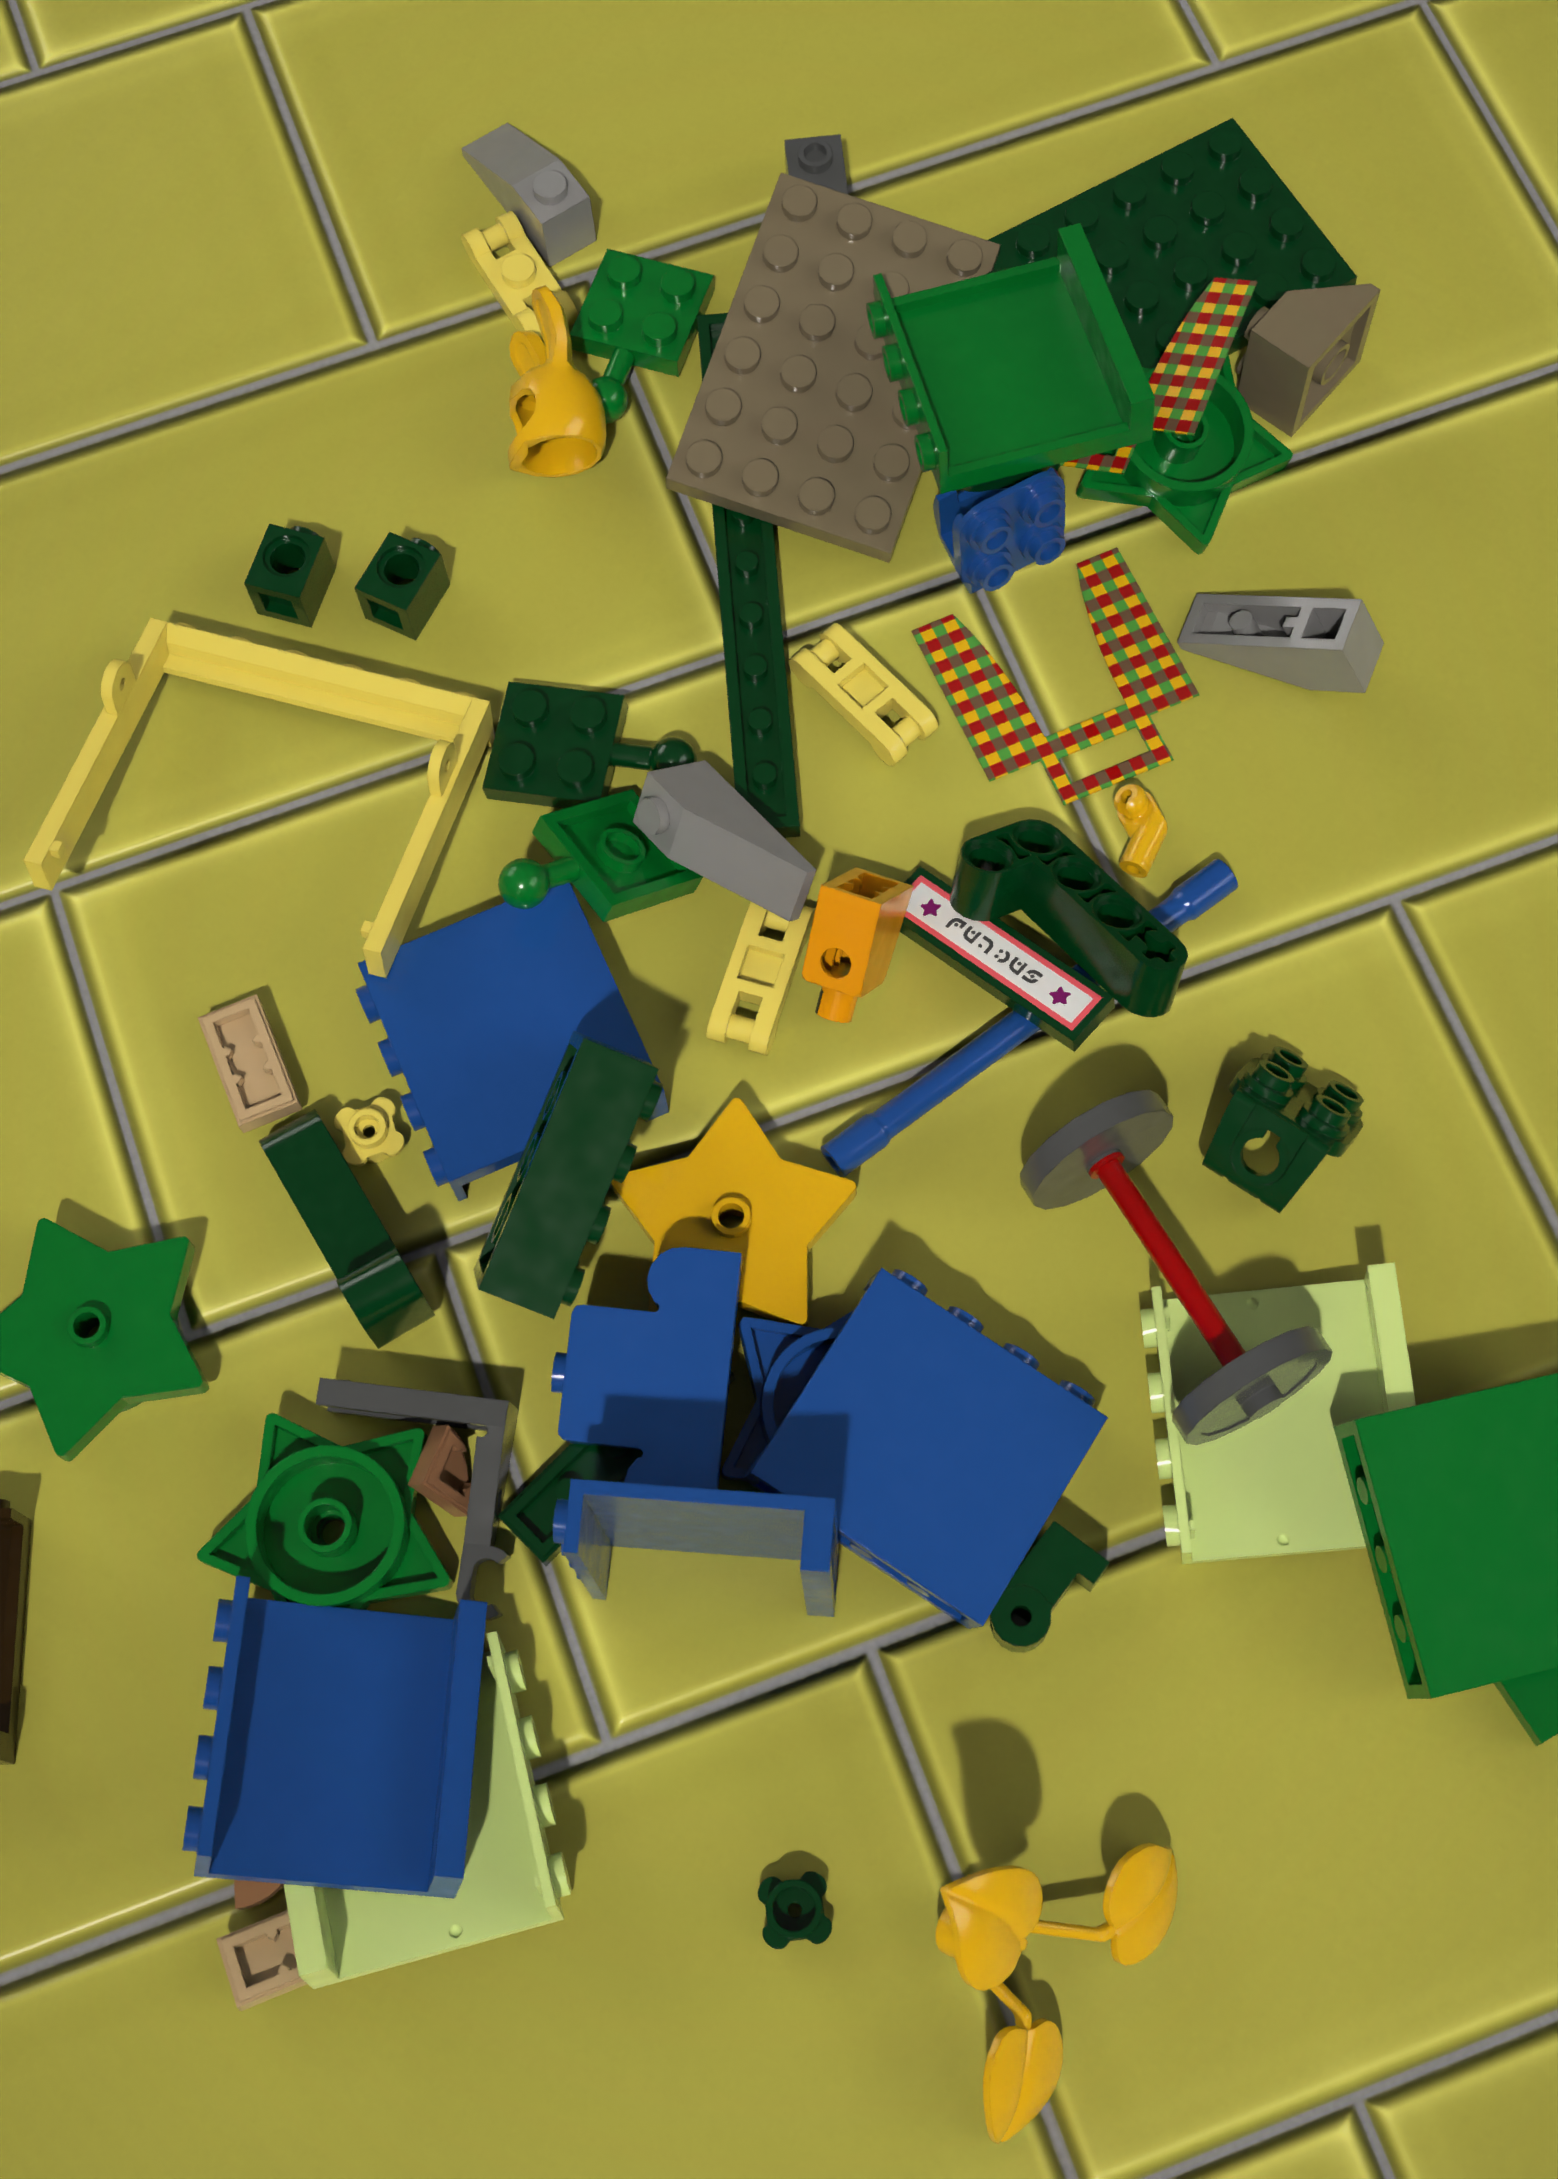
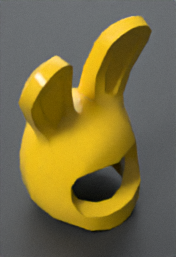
(552, 402)

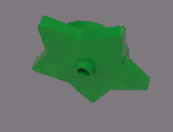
(1191, 476)
(130, 1358)
(313, 1482)

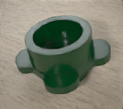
(811, 1922)

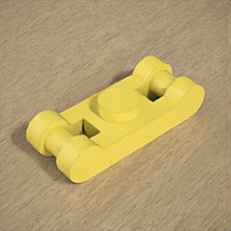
(514, 274)
(864, 693)
(761, 975)

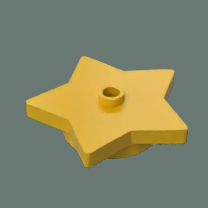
(741, 1176)

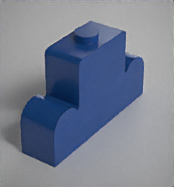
(657, 1375)

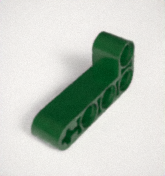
(1076, 905)
(346, 1229)

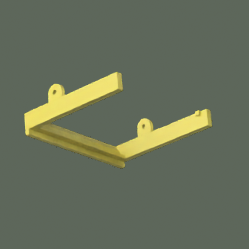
(454, 719)

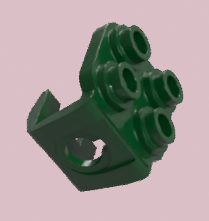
(1309, 1120)

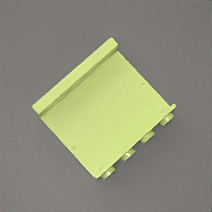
(1282, 1476)
(507, 1871)

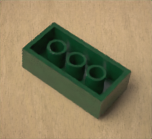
(565, 1174)

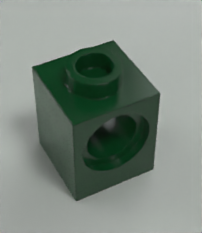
(294, 595)
(409, 605)

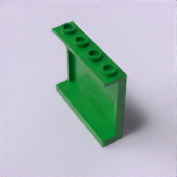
(1014, 368)
(1463, 1532)

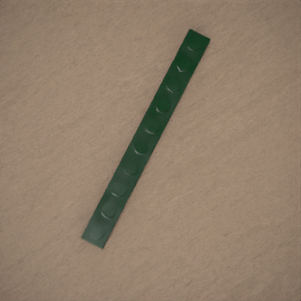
(753, 650)

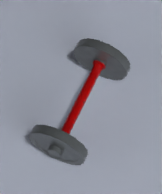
(1098, 1154)

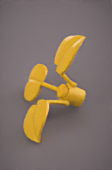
(987, 1931)

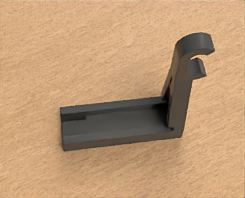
(490, 1457)

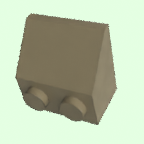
(1304, 350)

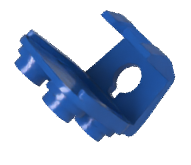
(1002, 529)

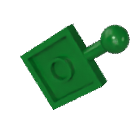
(639, 317)
(602, 857)

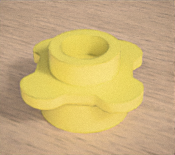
(383, 1144)

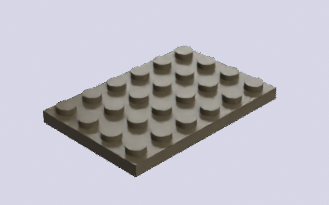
(797, 389)

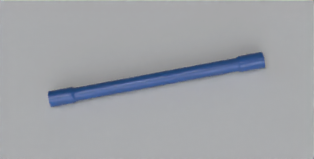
(875, 1130)

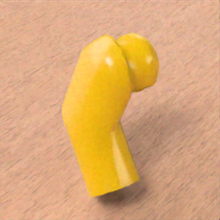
(1143, 825)

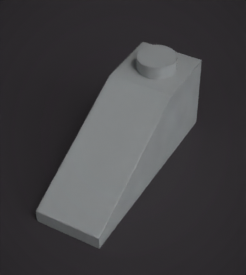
(537, 189)
(1289, 639)
(720, 836)

